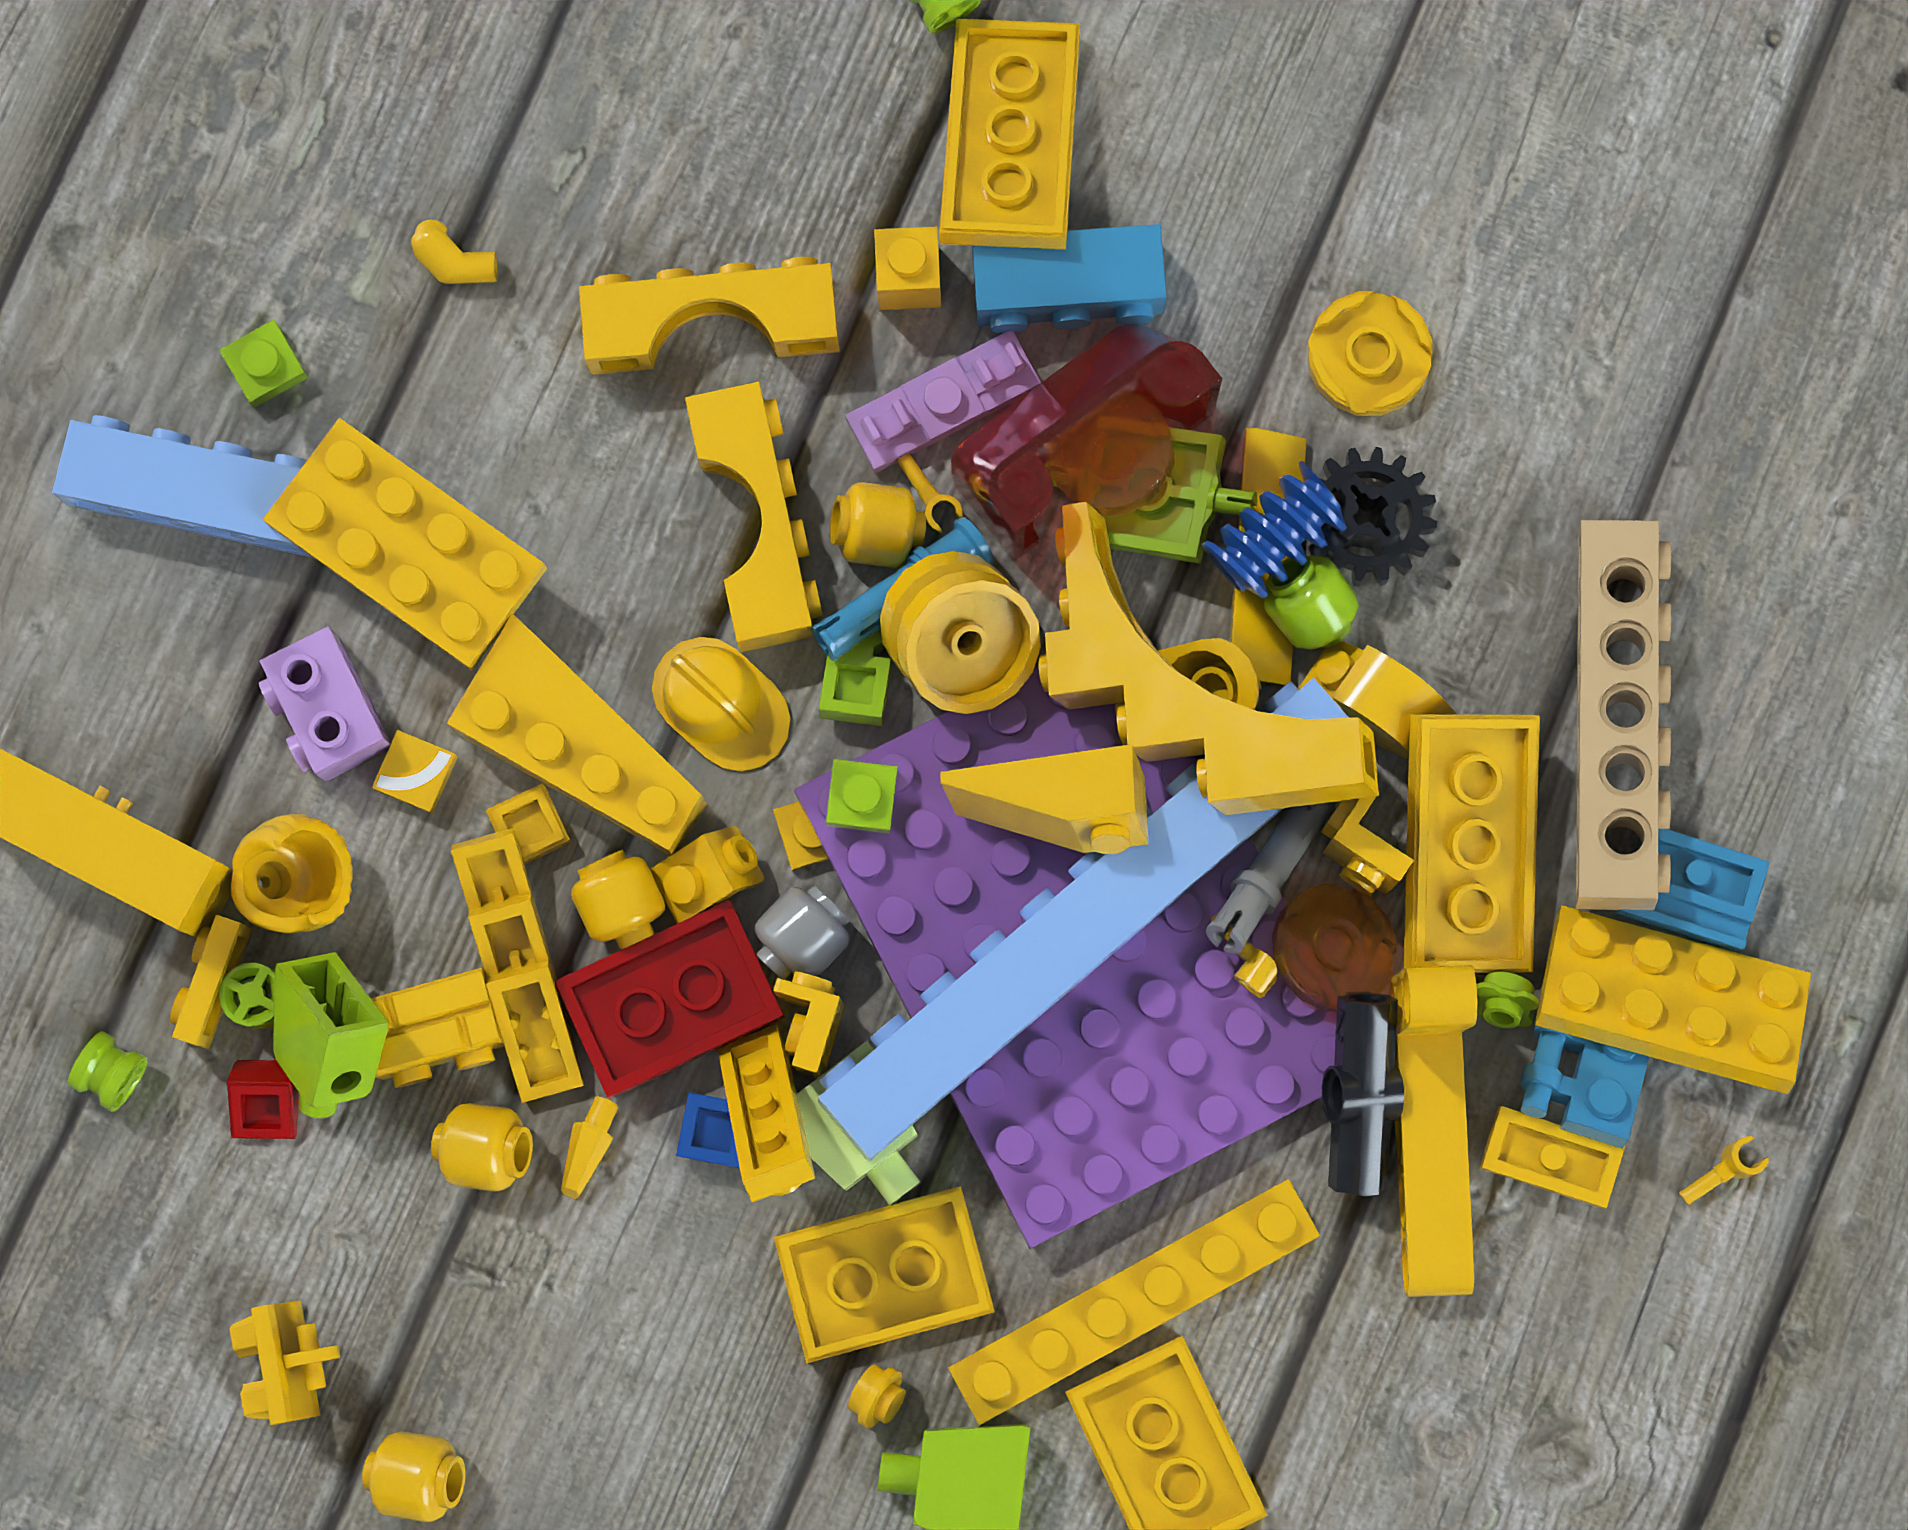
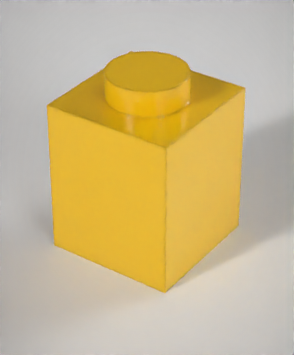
(907, 268)

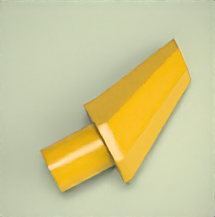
(587, 1146)

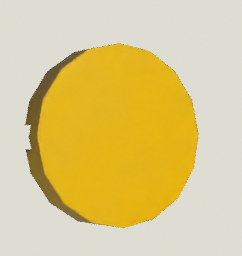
(1369, 353)

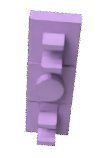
(942, 401)

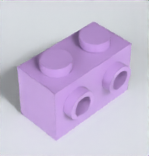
(324, 705)

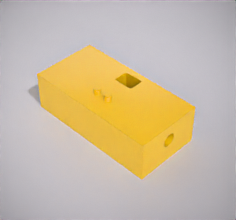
(110, 847)

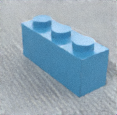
(1096, 277)

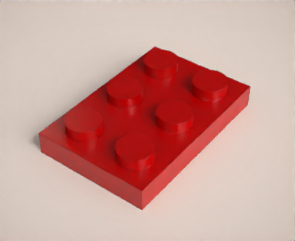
(669, 999)

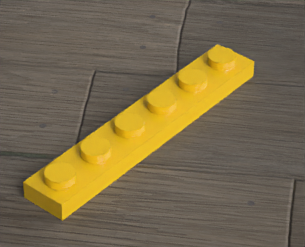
(1133, 1301)

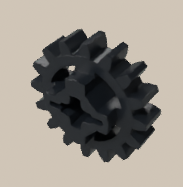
(1387, 500)

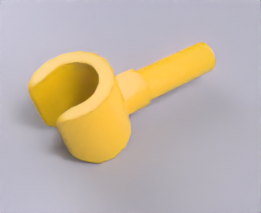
(927, 492)
(1257, 972)
(1722, 1172)

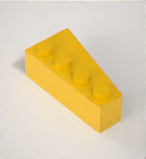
(563, 734)

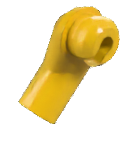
(447, 261)

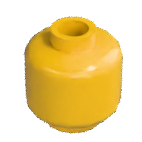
(876, 524)
(618, 899)
(482, 1147)
(414, 1476)

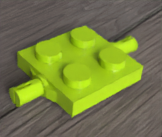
(1188, 500)

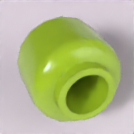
(1313, 604)

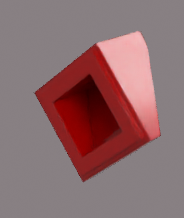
(261, 1101)

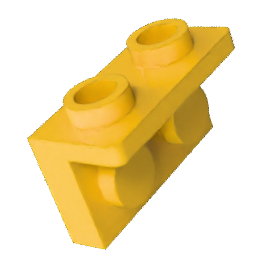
(811, 1035)

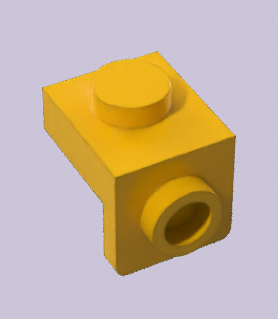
(707, 872)

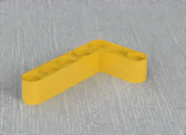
(1432, 1129)

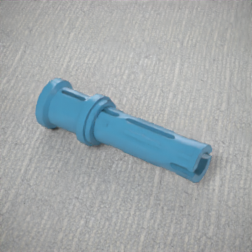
(862, 615)

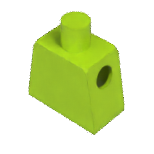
(325, 1033)
(963, 1477)

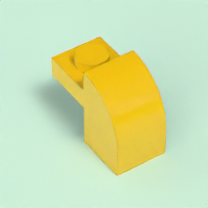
(1376, 691)

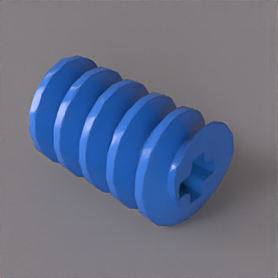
(1276, 533)

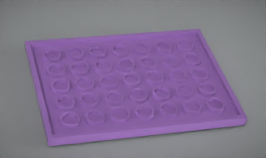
(1141, 1058)

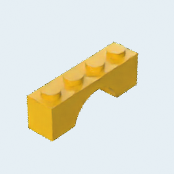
(633, 319)
(735, 440)

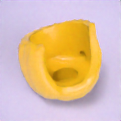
(302, 860)

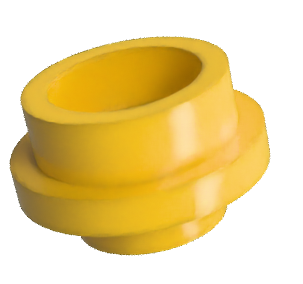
(877, 1396)

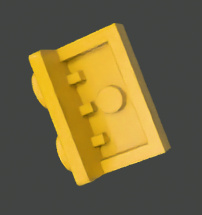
(1365, 858)

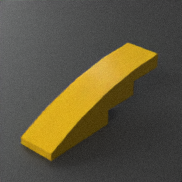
(517, 965)

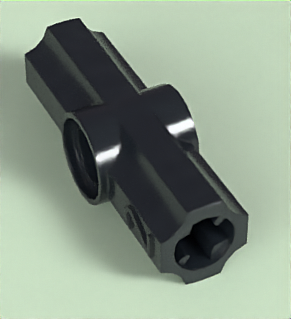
(1362, 1093)

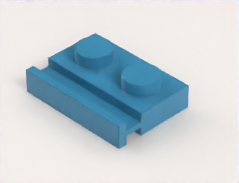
(1709, 893)

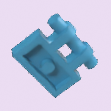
(1599, 1096)

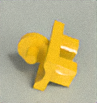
(288, 1362)

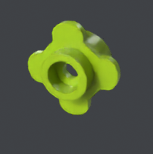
(1506, 1000)

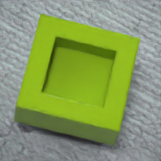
(263, 363)
(861, 796)

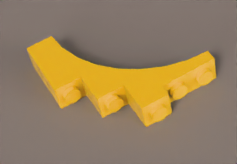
(1250, 755)

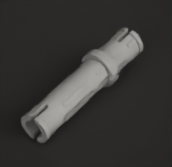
(1258, 888)

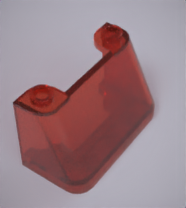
(1002, 461)

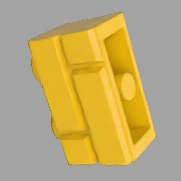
(436, 1026)

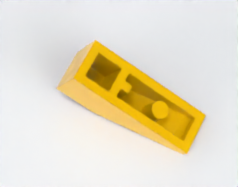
(1067, 799)

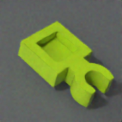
(857, 684)

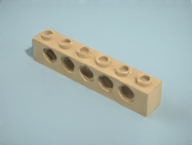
(1605, 554)

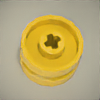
(960, 632)

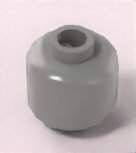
(801, 933)

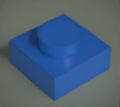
(707, 1131)

